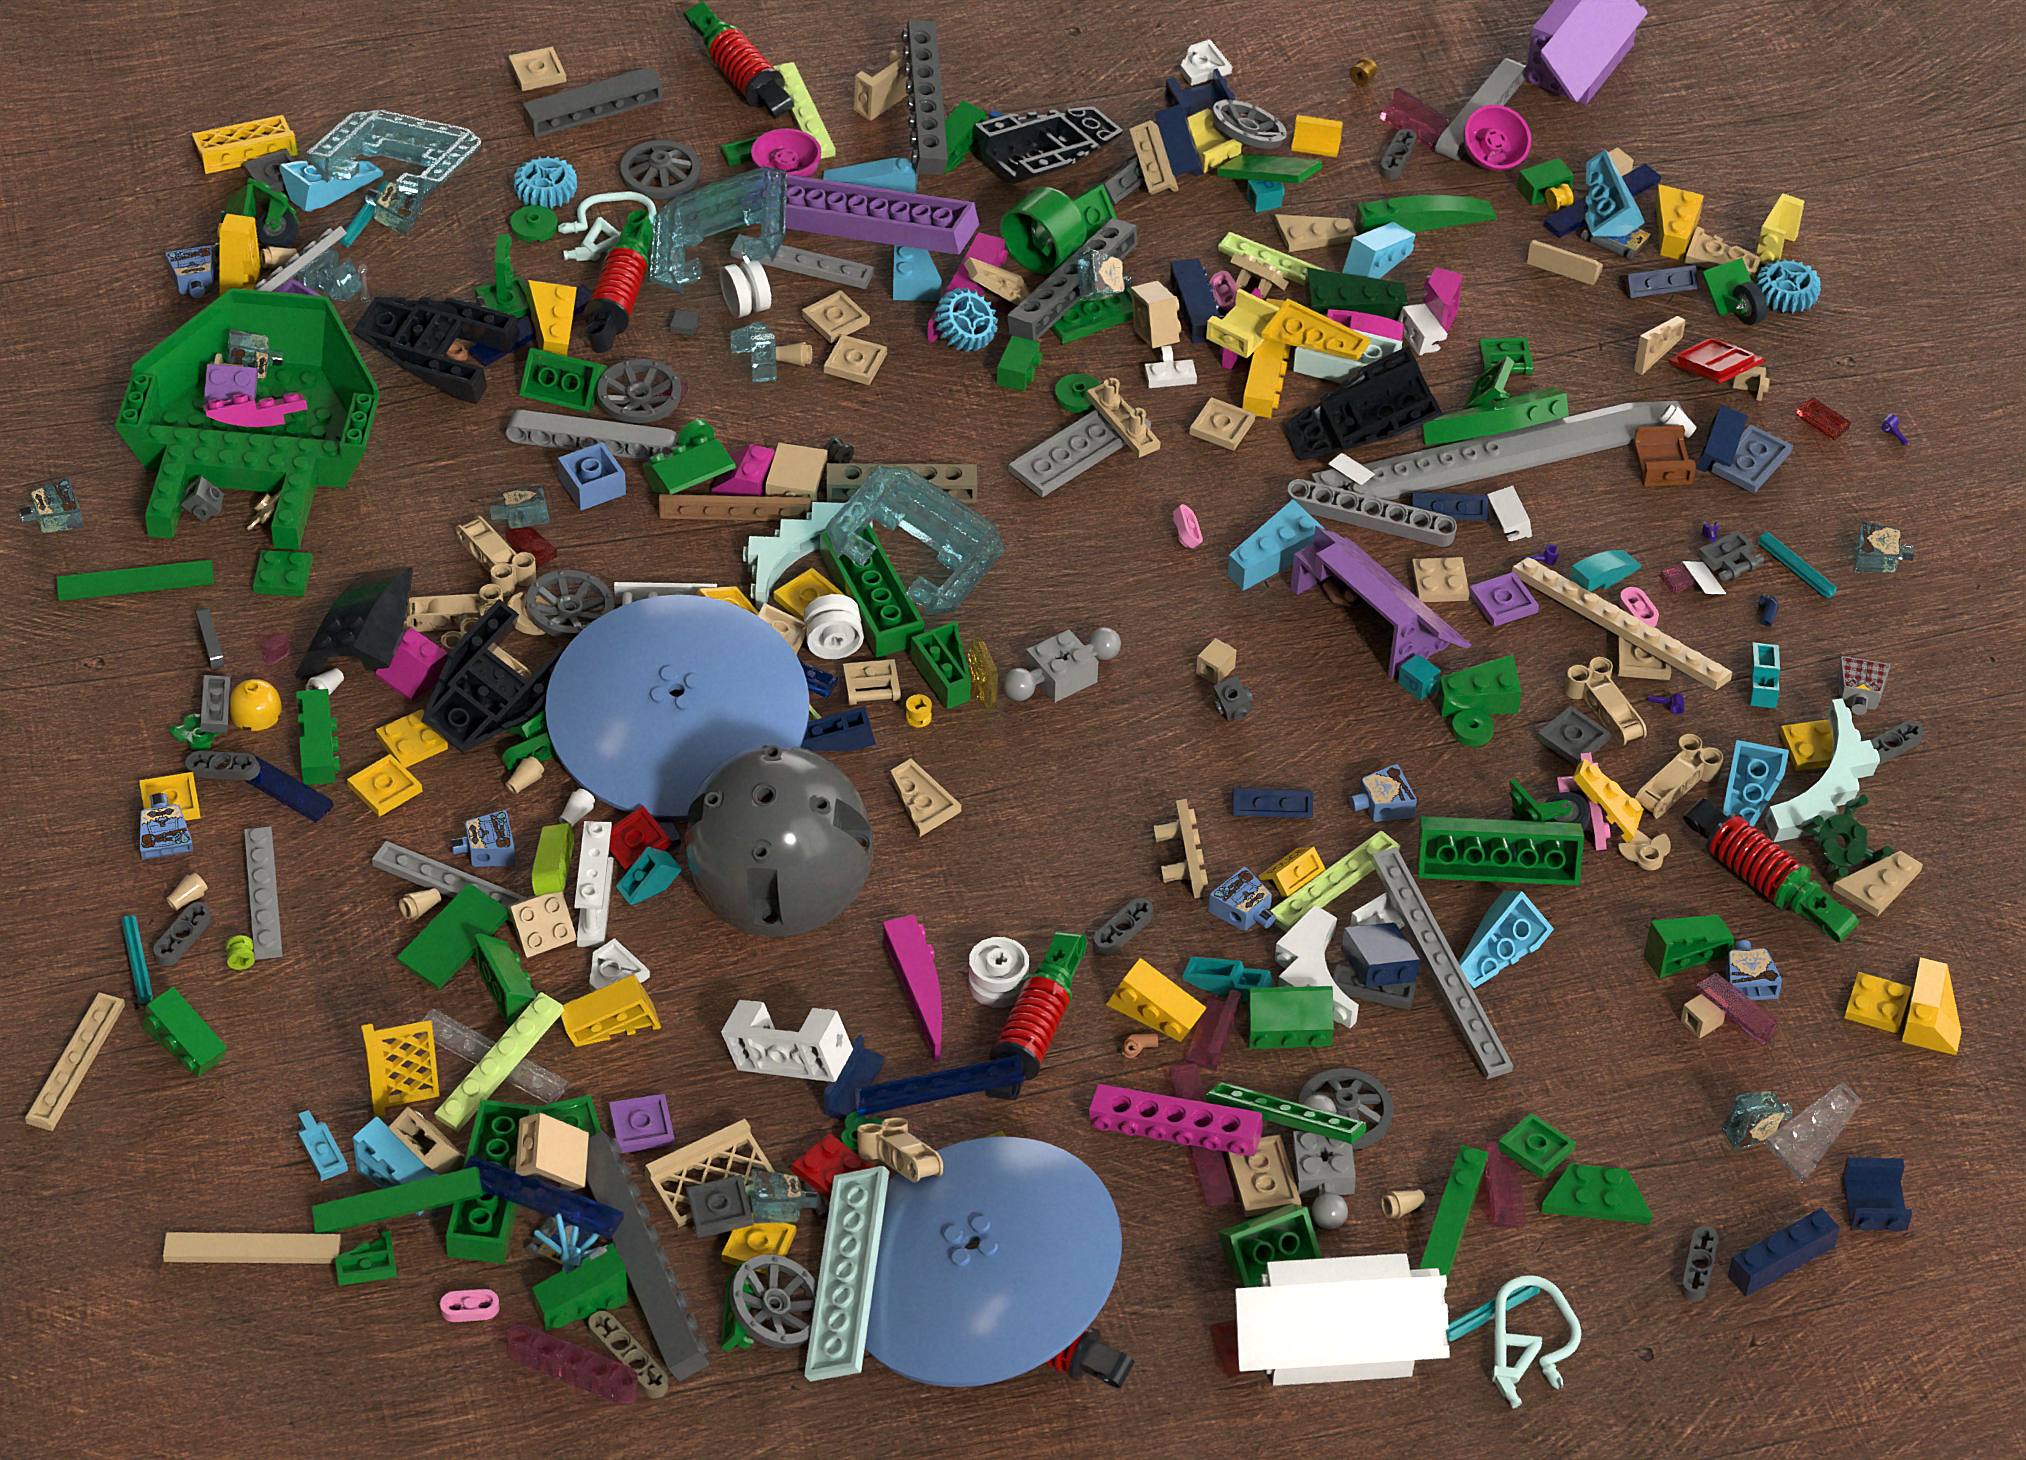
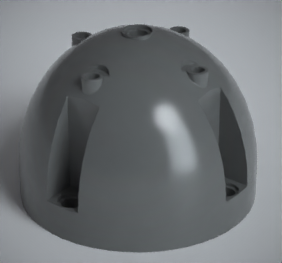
(810, 853)

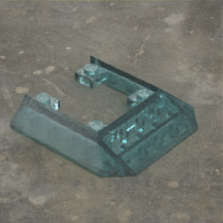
(396, 136)
(690, 217)
(907, 500)

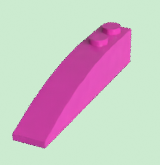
(985, 249)
(918, 975)

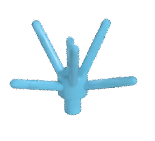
(569, 1254)

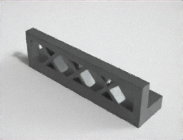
(1122, 179)

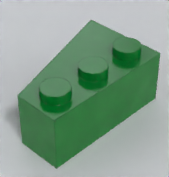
(961, 133)
(943, 663)
(1485, 687)
(317, 737)
(1686, 943)
(183, 1032)
(582, 1292)

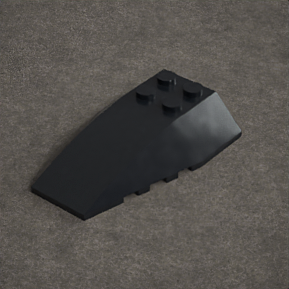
(1043, 143)
(1372, 407)
(362, 622)

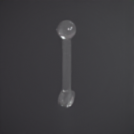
(365, 297)

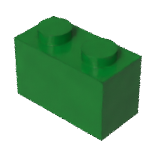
(1537, 179)
(1019, 363)

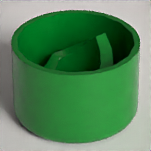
(1043, 230)

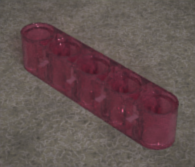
(582, 1374)

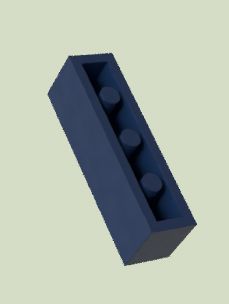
(1194, 297)
(1783, 1252)

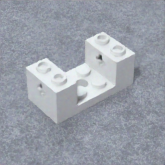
(812, 1053)

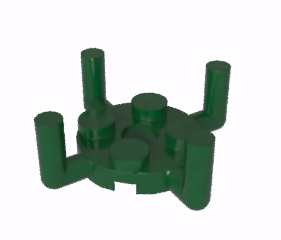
(1853, 834)

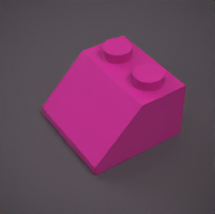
(1443, 295)
(750, 474)
(414, 666)

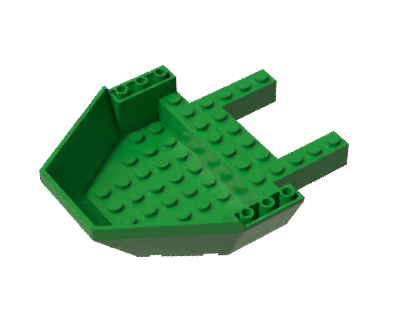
(313, 448)

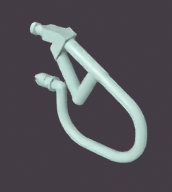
(588, 249)
(1506, 1376)

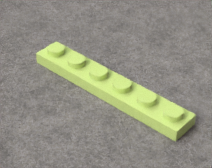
(805, 112)
(499, 1061)

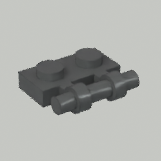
(1726, 551)

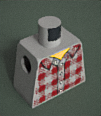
(1861, 683)

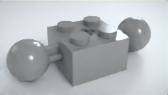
(1061, 665)
(1324, 1169)

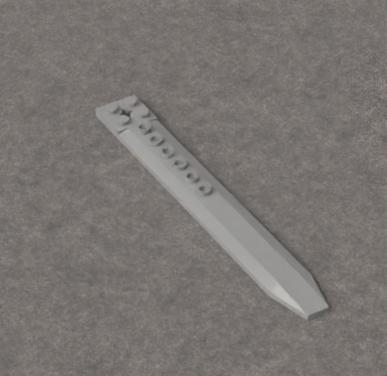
(1501, 452)

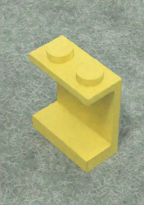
(1211, 145)
(1780, 225)
(1243, 325)

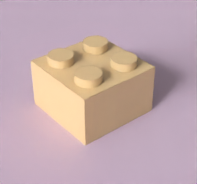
(1155, 314)

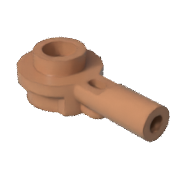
(457, 352)

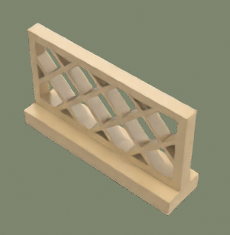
(694, 1156)

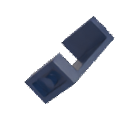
(1200, 97)
(1875, 1194)

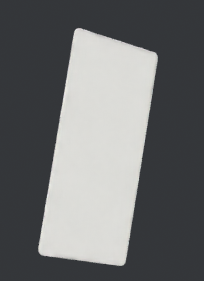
(1351, 469)

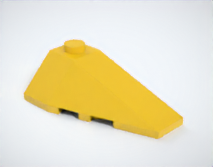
(1932, 1010)

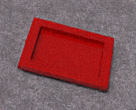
(1716, 360)

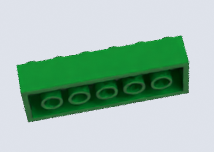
(885, 610)
(1500, 850)
(484, 1225)

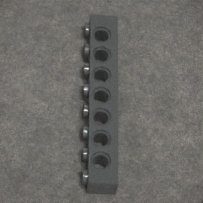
(924, 97)
(1062, 287)

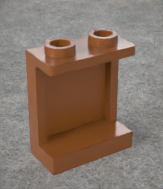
(1663, 456)

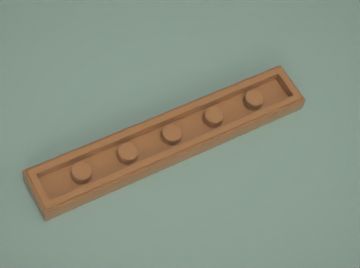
(733, 507)

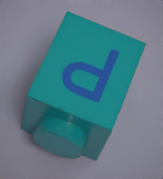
(1264, 195)
(1419, 677)

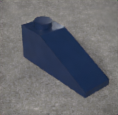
(840, 732)

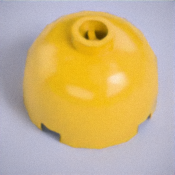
(254, 705)

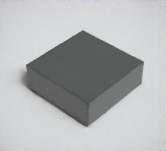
(684, 322)

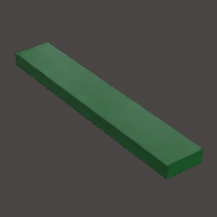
(135, 580)
(1288, 1113)
(397, 1201)

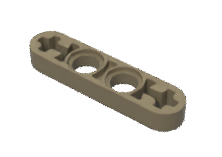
(629, 1353)

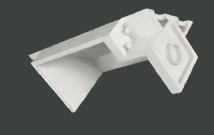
(1341, 1319)

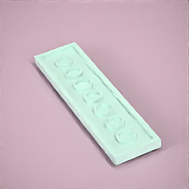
(847, 1274)

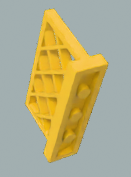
(238, 151)
(379, 1068)

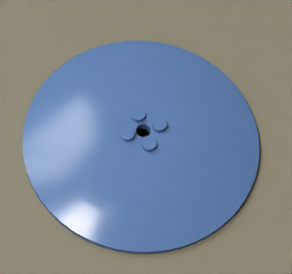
(653, 750)
(1017, 1297)

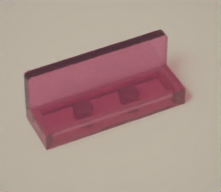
(1413, 114)
(1739, 1008)
(1213, 1031)
(1504, 1189)

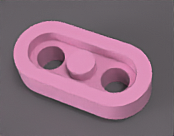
(1224, 290)
(1187, 526)
(1639, 605)
(470, 1305)

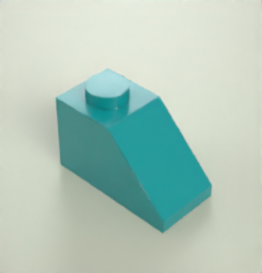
(648, 875)

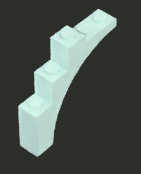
(773, 555)
(1839, 784)

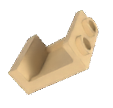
(883, 90)
(796, 472)
(552, 1150)

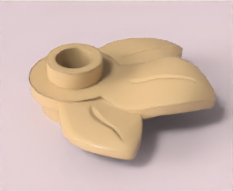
(265, 508)
(1645, 851)

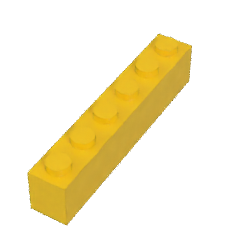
(1265, 375)

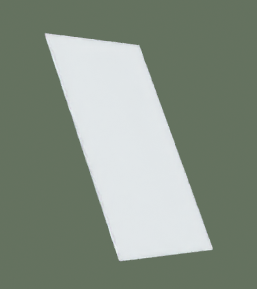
(1704, 577)

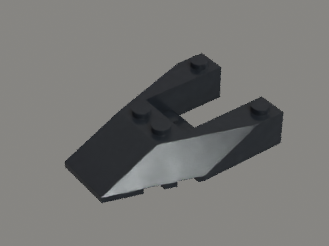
(423, 331)
(479, 691)

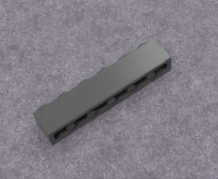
(592, 102)

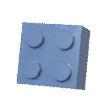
(591, 476)

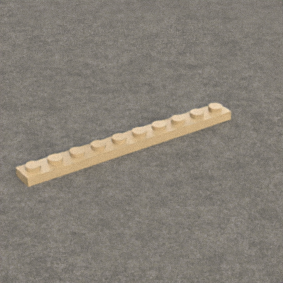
(1622, 623)

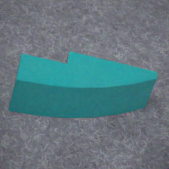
(1603, 569)
(1764, 675)
(1224, 975)

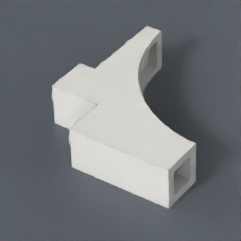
(1303, 957)

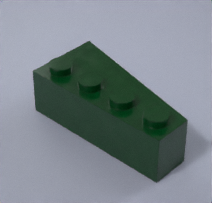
(1353, 293)

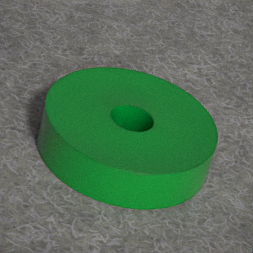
(693, 430)
(1480, 733)

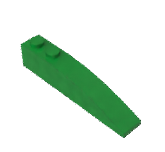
(1422, 212)
(1497, 417)
(1455, 1210)

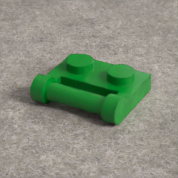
(503, 268)
(1498, 348)

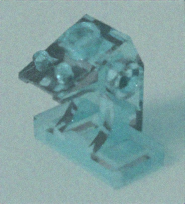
(334, 280)
(761, 344)

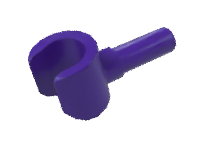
(1890, 425)
(1710, 531)
(1549, 555)
(1675, 701)

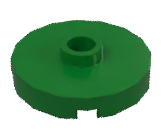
(534, 223)
(1072, 392)

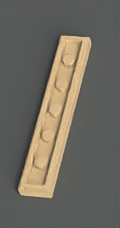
(75, 1061)
(251, 1248)

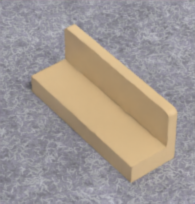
(1153, 157)
(1564, 262)

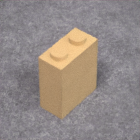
(427, 1142)

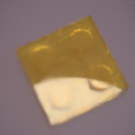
(983, 672)

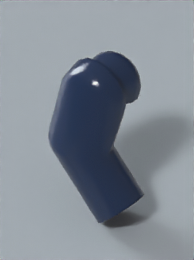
(1770, 611)

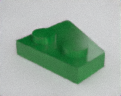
(367, 1262)

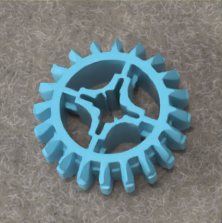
(545, 182)
(1789, 285)
(971, 313)

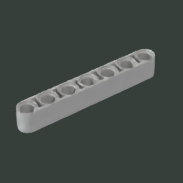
(1494, 91)
(580, 433)
(1380, 521)

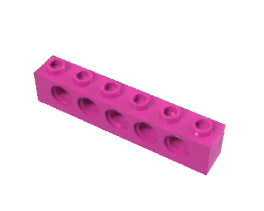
(1176, 1120)

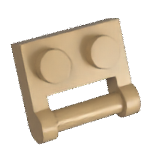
(870, 675)

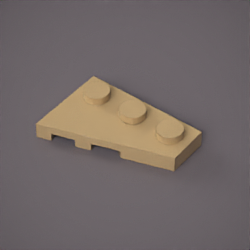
(1711, 252)
(997, 280)
(1657, 342)
(923, 797)

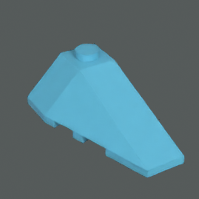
(888, 174)
(311, 191)
(1609, 200)
(1753, 779)
(1504, 935)

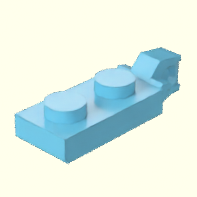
(320, 1147)

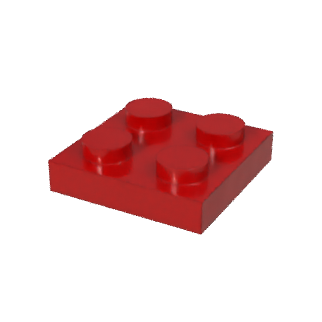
(634, 835)
(825, 1161)

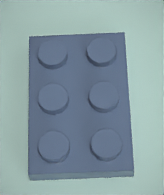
(1755, 459)

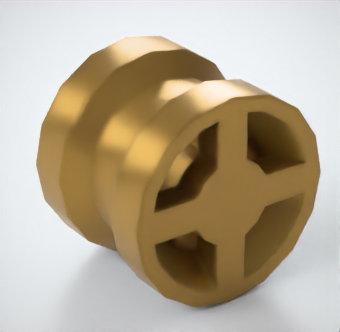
(1363, 71)

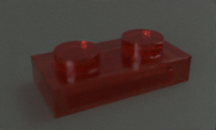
(1823, 418)
(530, 541)
(1226, 1342)

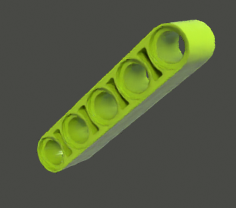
(552, 859)

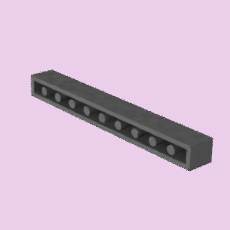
(645, 1260)

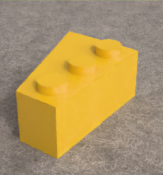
(1676, 219)
(238, 253)
(552, 314)
(1156, 1001)
(609, 1011)

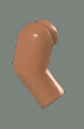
(1338, 597)
(1137, 1042)

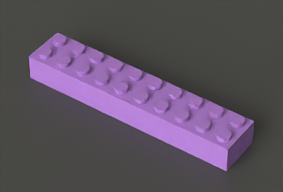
(879, 215)

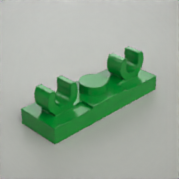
(732, 1331)

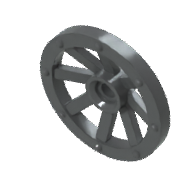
(1246, 129)
(660, 164)
(639, 394)
(568, 607)
(1350, 1104)
(773, 1303)

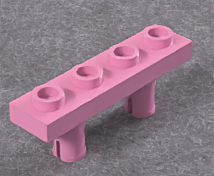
(1596, 825)

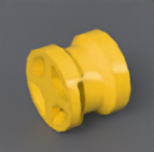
(1559, 197)
(918, 710)

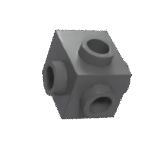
(202, 499)
(1233, 699)

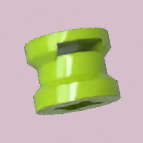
(240, 952)

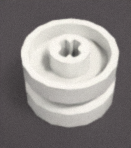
(745, 288)
(833, 626)
(997, 971)

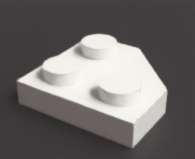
(1201, 61)
(613, 963)

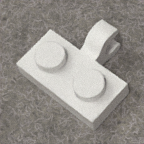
(1169, 371)

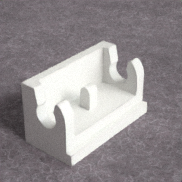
(1421, 328)
(1510, 513)
(1377, 912)

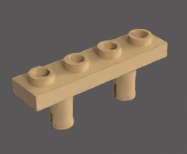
(1122, 418)
(1183, 830)

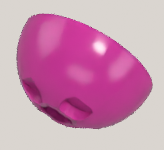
(1496, 138)
(788, 151)

